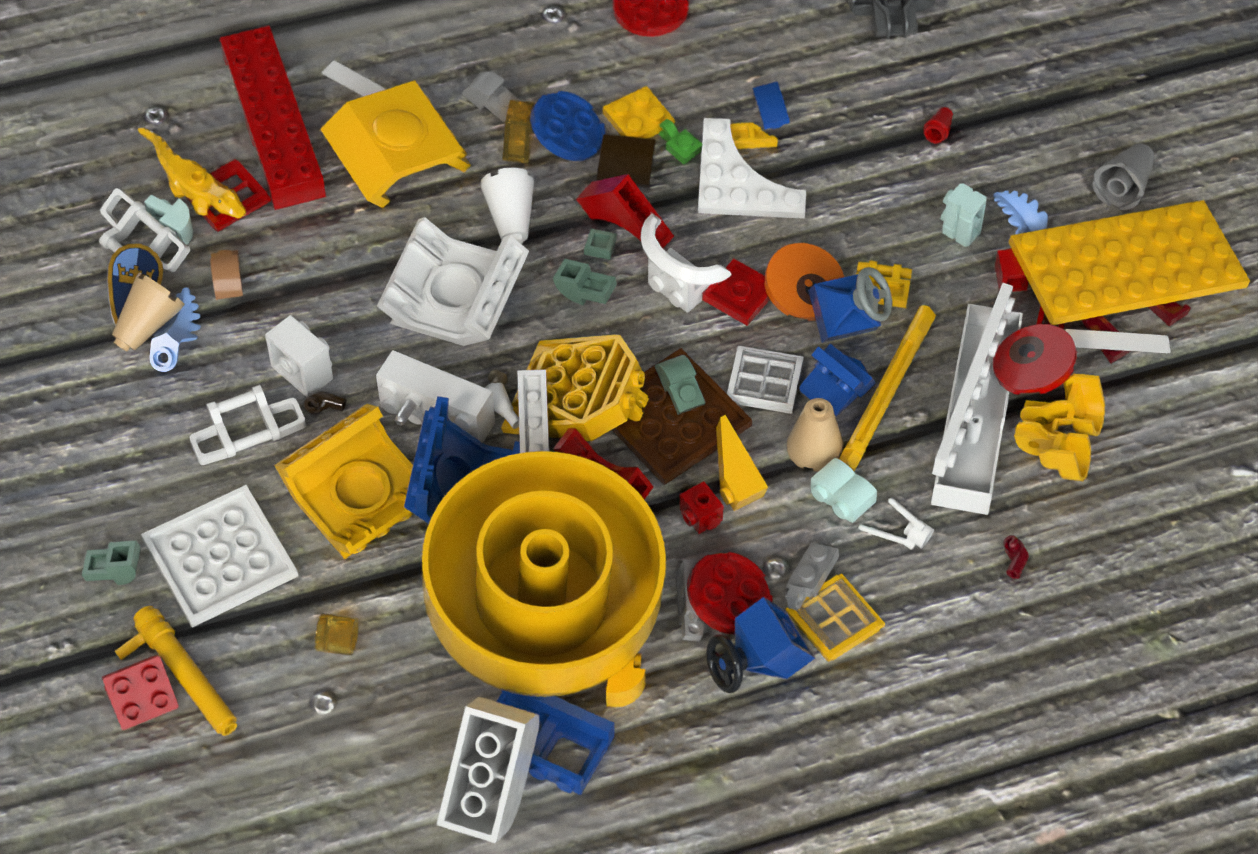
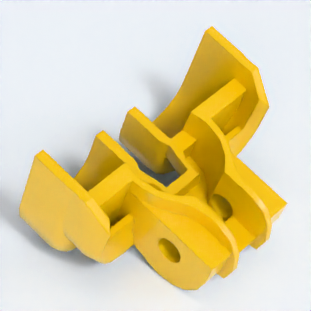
(1041, 420)

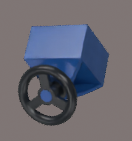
(764, 645)

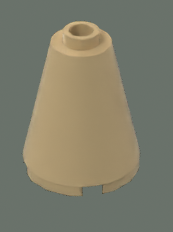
(144, 313)
(815, 436)

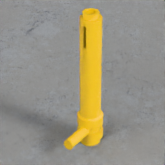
(160, 637)

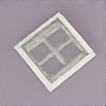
(765, 379)

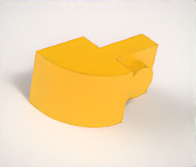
(626, 684)

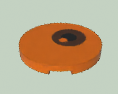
(794, 272)

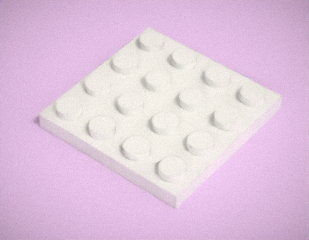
(219, 555)

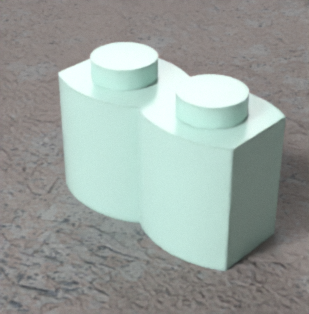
(843, 490)

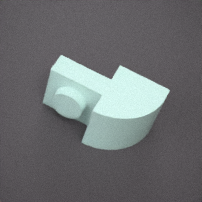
(175, 216)

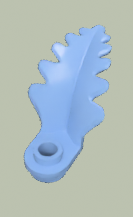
(1023, 214)
(175, 332)

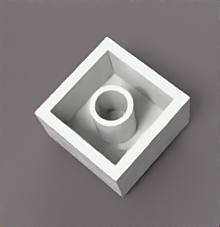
(299, 356)

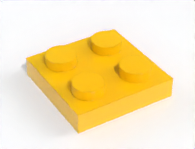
(637, 114)

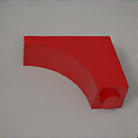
(623, 204)

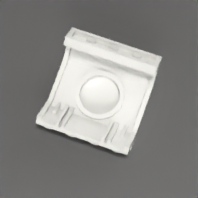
(451, 285)

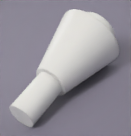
(502, 404)

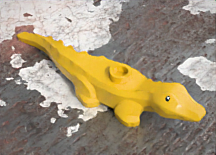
(193, 181)

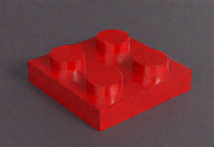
(739, 295)

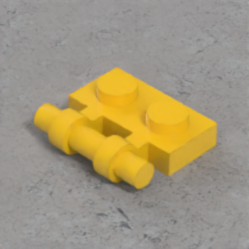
(898, 287)

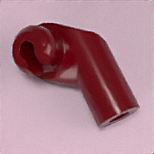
(1017, 554)

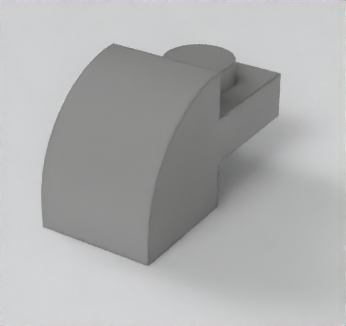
(489, 92)

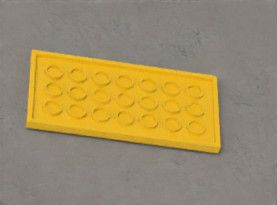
(1128, 262)

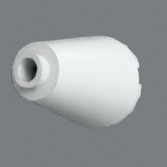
(510, 201)

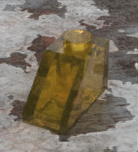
(518, 132)

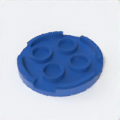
(567, 126)

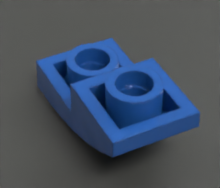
(771, 105)

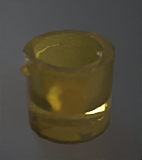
(336, 634)

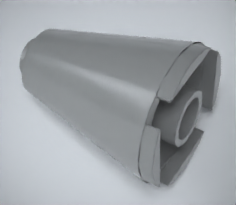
(1124, 177)

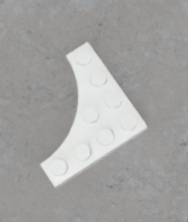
(733, 186)

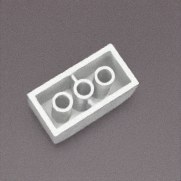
(488, 769)

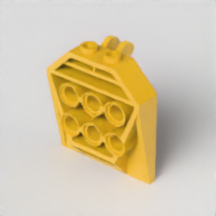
(589, 385)

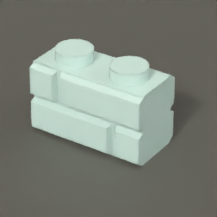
(963, 214)

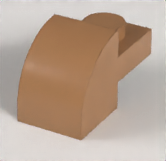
(226, 274)

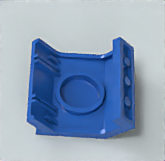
(443, 459)

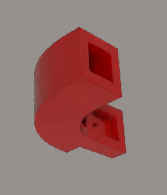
(575, 444)

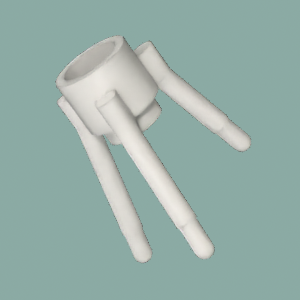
(917, 531)

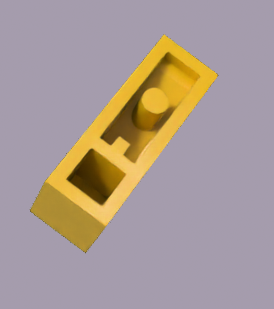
(738, 475)

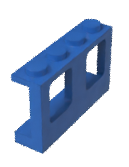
(568, 721)

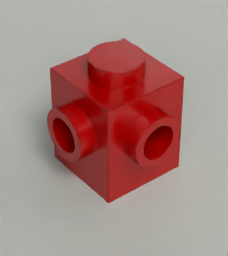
(701, 508)

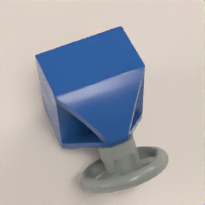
(850, 305)

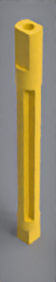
(887, 387)

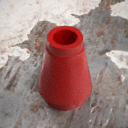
(938, 125)

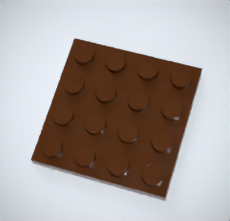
(675, 442)

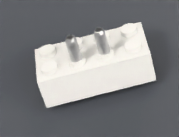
(412, 387)

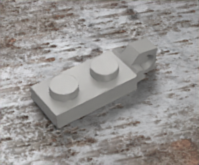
(810, 574)
(691, 625)

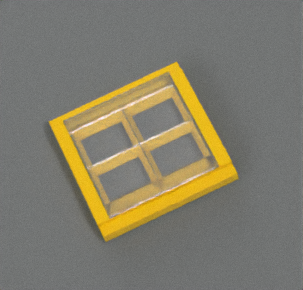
(836, 618)

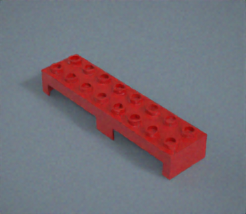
(273, 118)

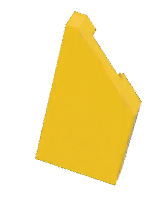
(751, 136)

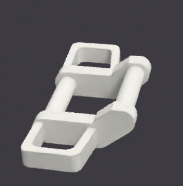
(123, 228)
(230, 448)

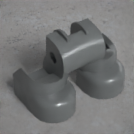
(892, 17)

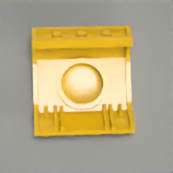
(391, 138)
(350, 481)

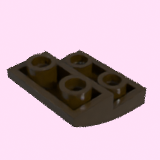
(626, 156)

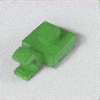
(680, 145)

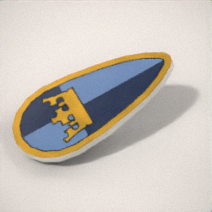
(124, 268)

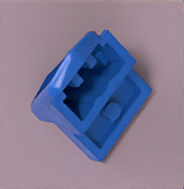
(836, 379)

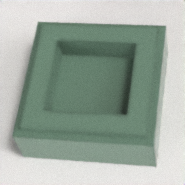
(600, 244)

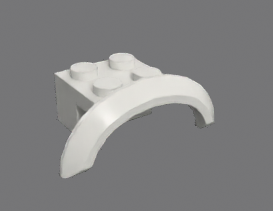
(673, 273)

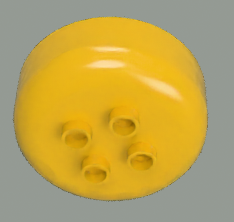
(543, 573)

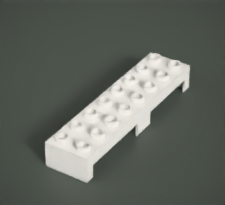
(971, 479)

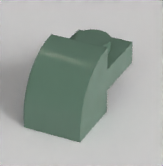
(580, 284)
(679, 380)
(115, 563)

